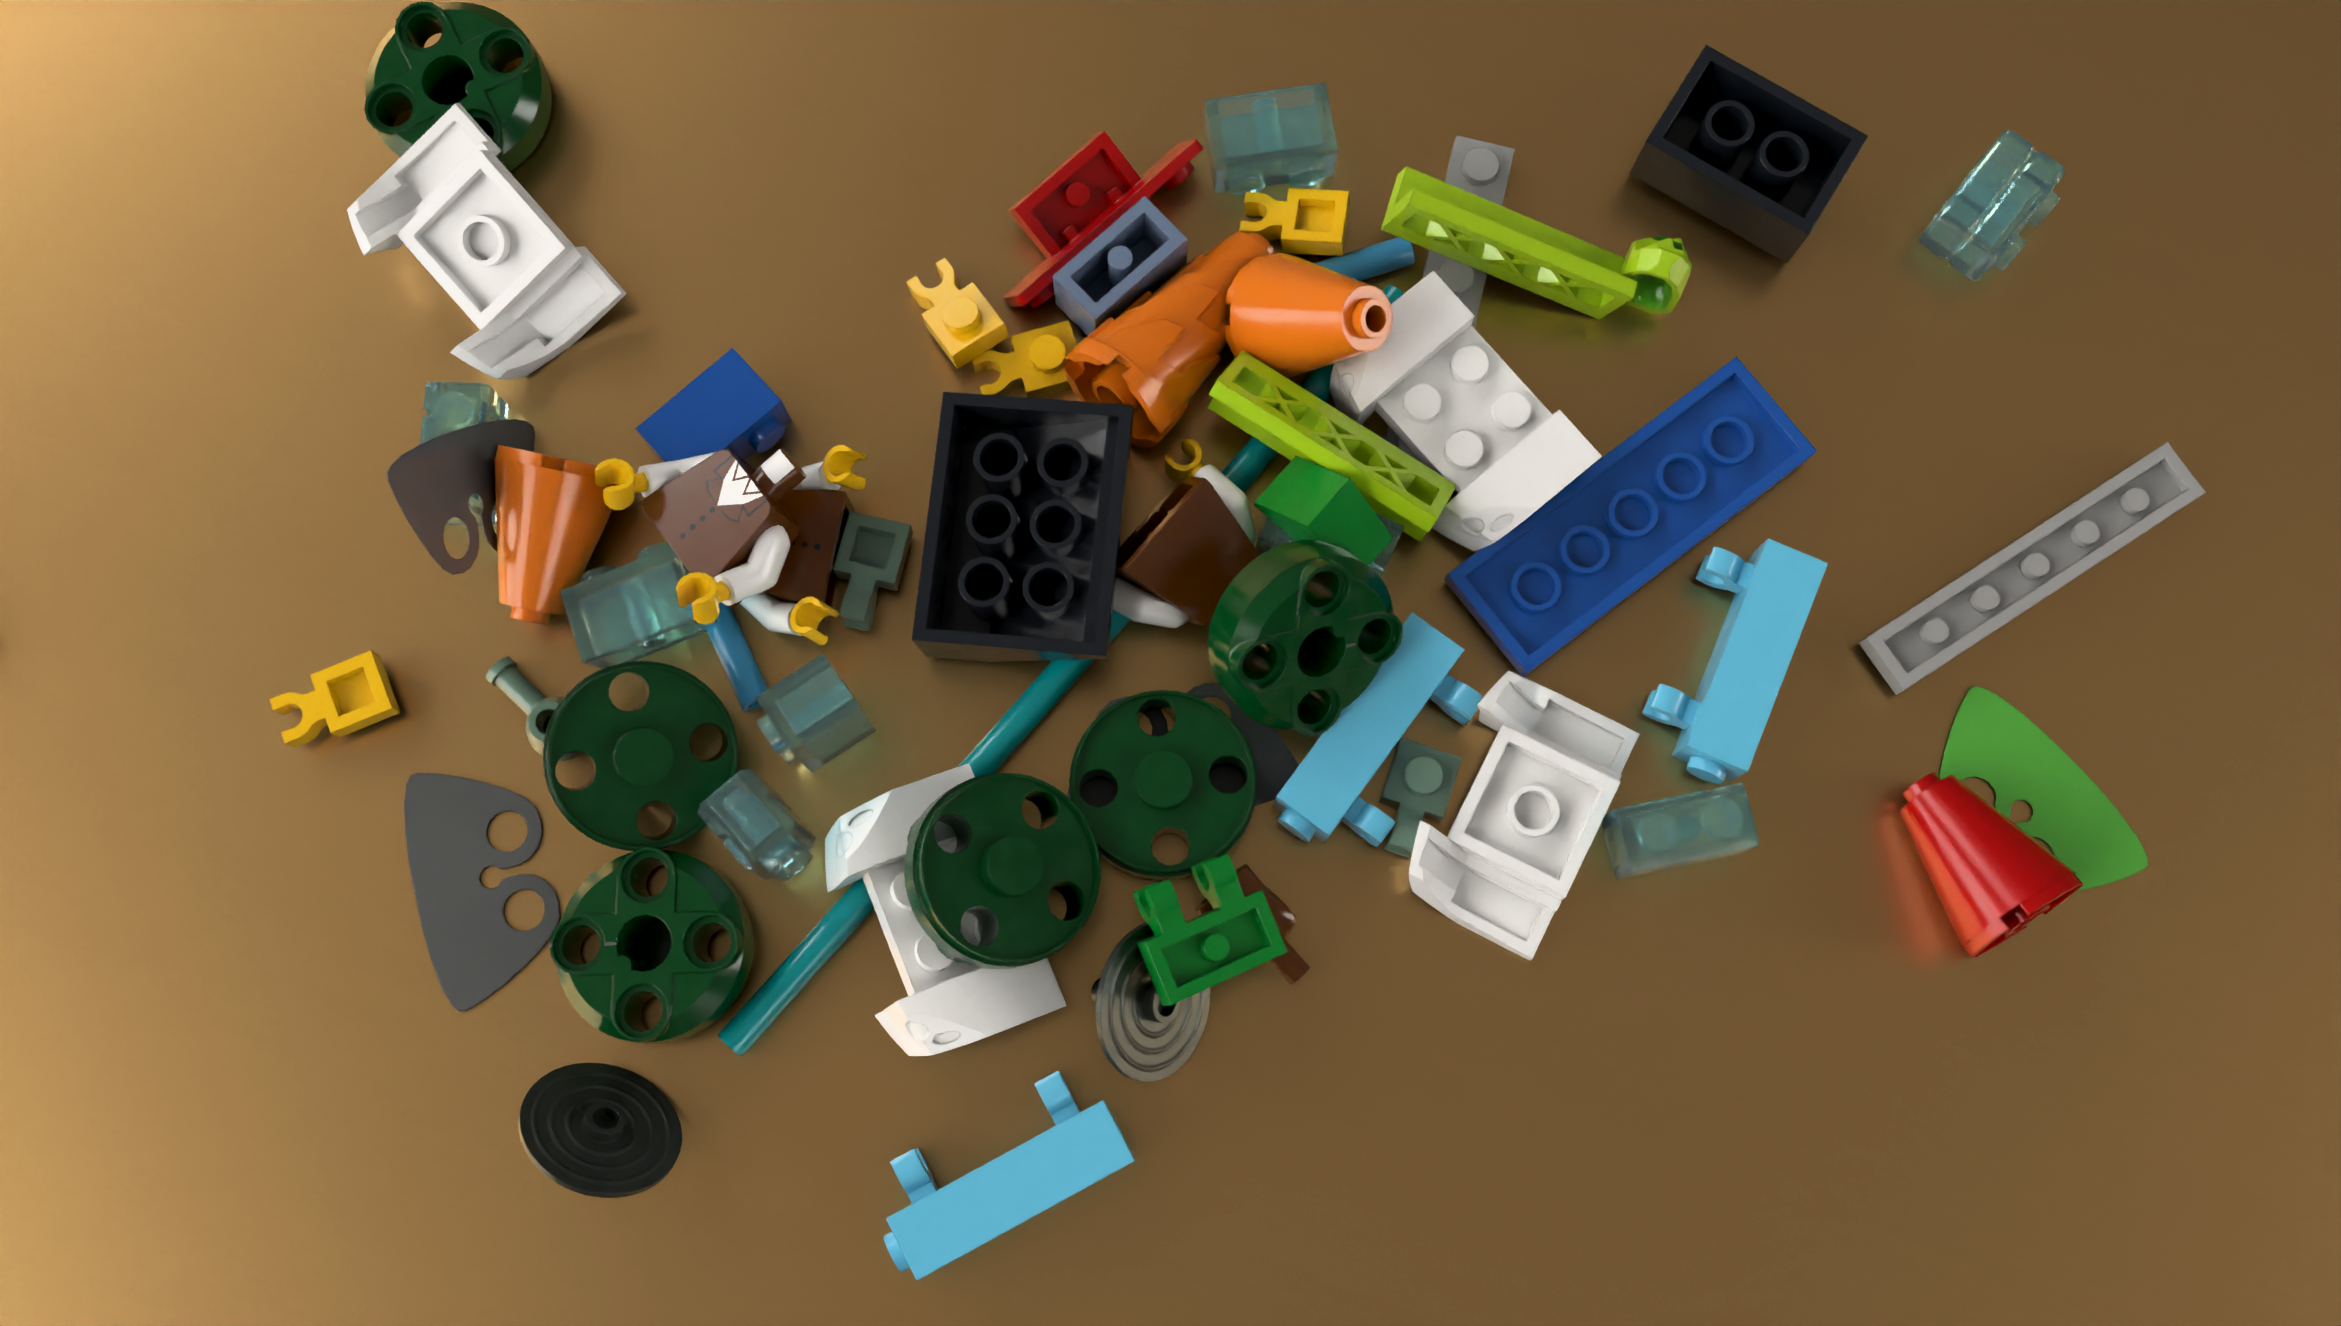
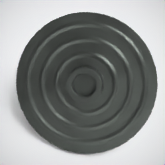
(1131, 1023)
(599, 1130)

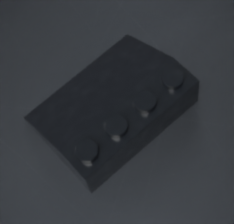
(1023, 529)

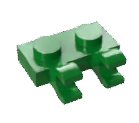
(1211, 946)

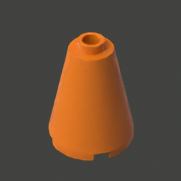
(1303, 314)
(545, 529)

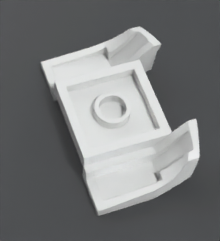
(486, 248)
(1462, 415)
(1523, 816)
(946, 999)

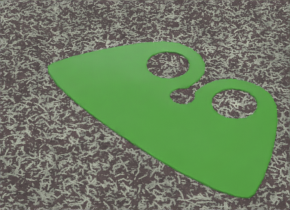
(2025, 764)

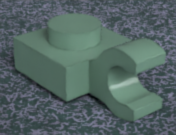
(870, 558)
(1419, 788)

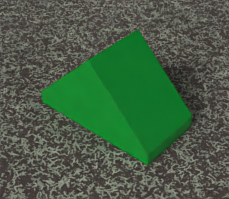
(1324, 507)

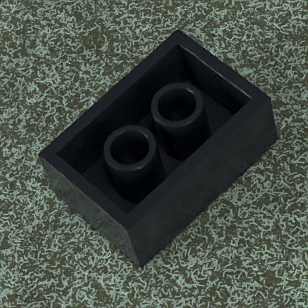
(1748, 154)

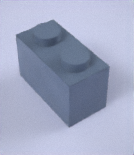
(1120, 266)

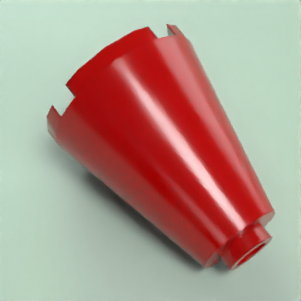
(1982, 863)

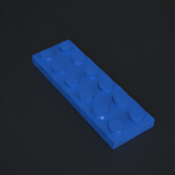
(1630, 516)

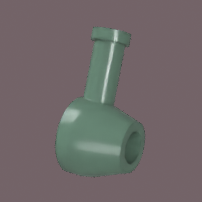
(528, 698)

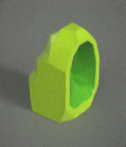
(1661, 273)

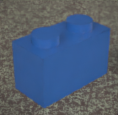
(716, 412)

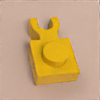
(1306, 223)
(958, 318)
(1033, 363)
(344, 699)

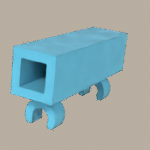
(1747, 661)
(1356, 745)
(1006, 1190)

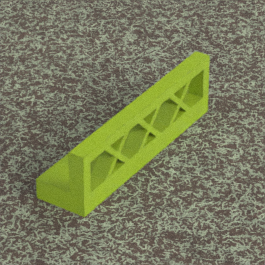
(1506, 244)
(1309, 428)

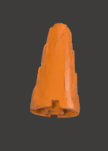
(1163, 341)

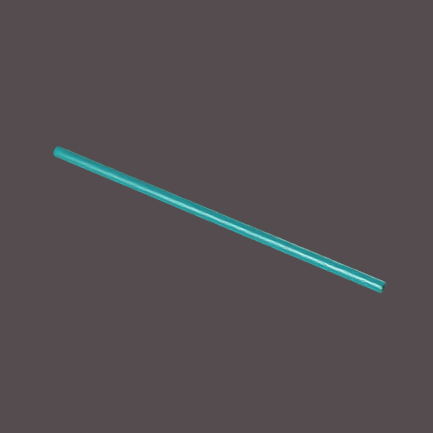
(984, 759)

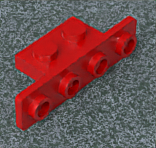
(1083, 201)

